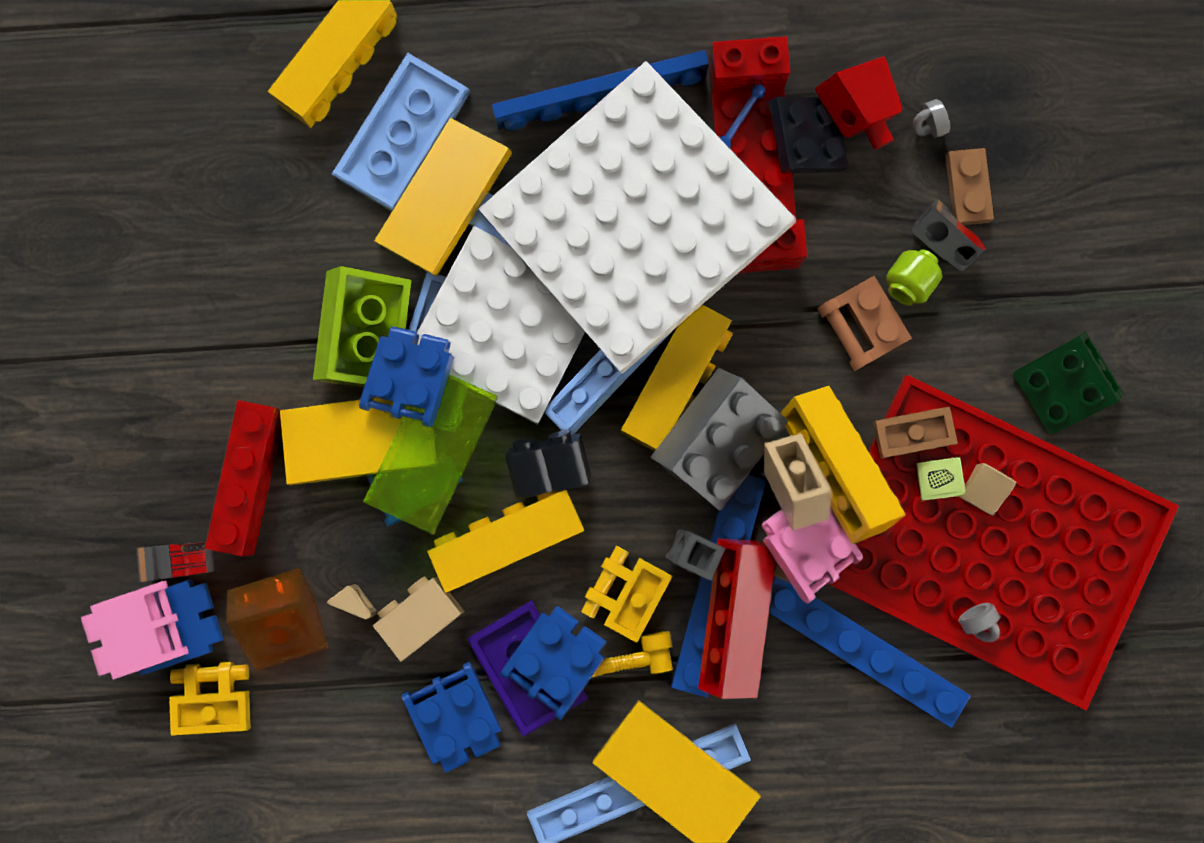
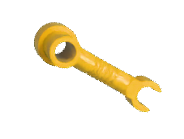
(654, 654)

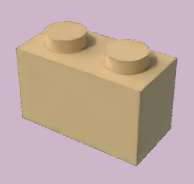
(797, 481)
(417, 618)

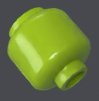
(914, 277)

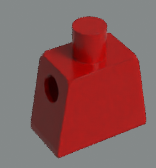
(862, 100)

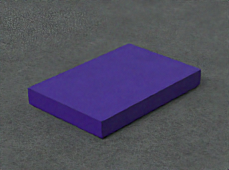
(494, 648)

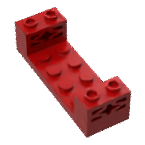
(732, 73)

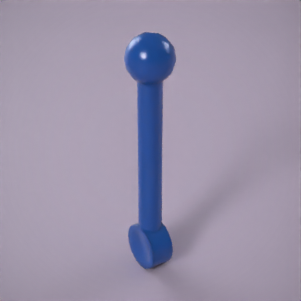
(757, 92)

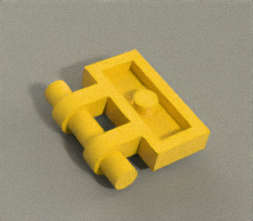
(637, 599)
(209, 711)

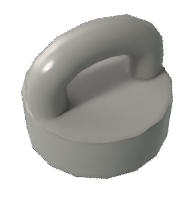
(935, 117)
(980, 618)

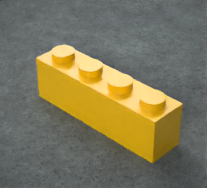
(331, 57)
(676, 376)
(857, 486)
(504, 541)

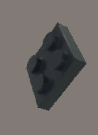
(806, 136)

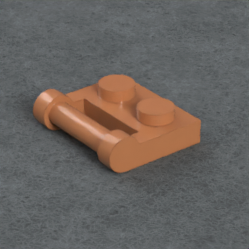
(874, 318)

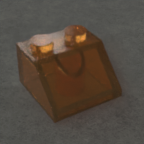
(276, 619)

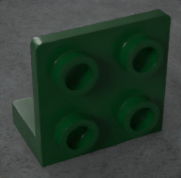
(1068, 384)

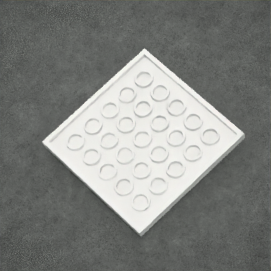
(636, 216)

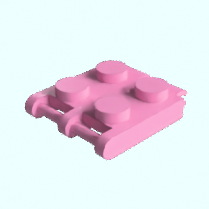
(810, 552)
(133, 631)

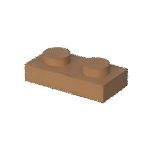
(969, 186)
(915, 432)

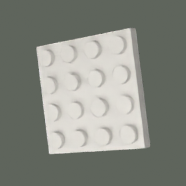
(503, 326)

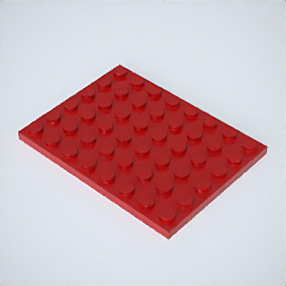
(1052, 560)

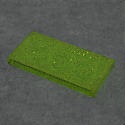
(429, 461)

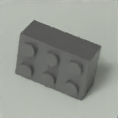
(719, 438)

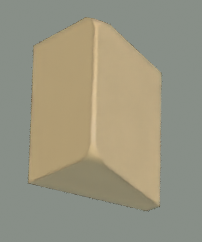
(987, 488)
(353, 601)

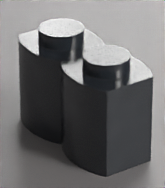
(548, 464)

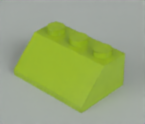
(354, 315)

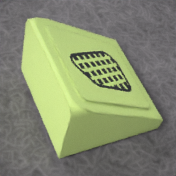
(940, 478)

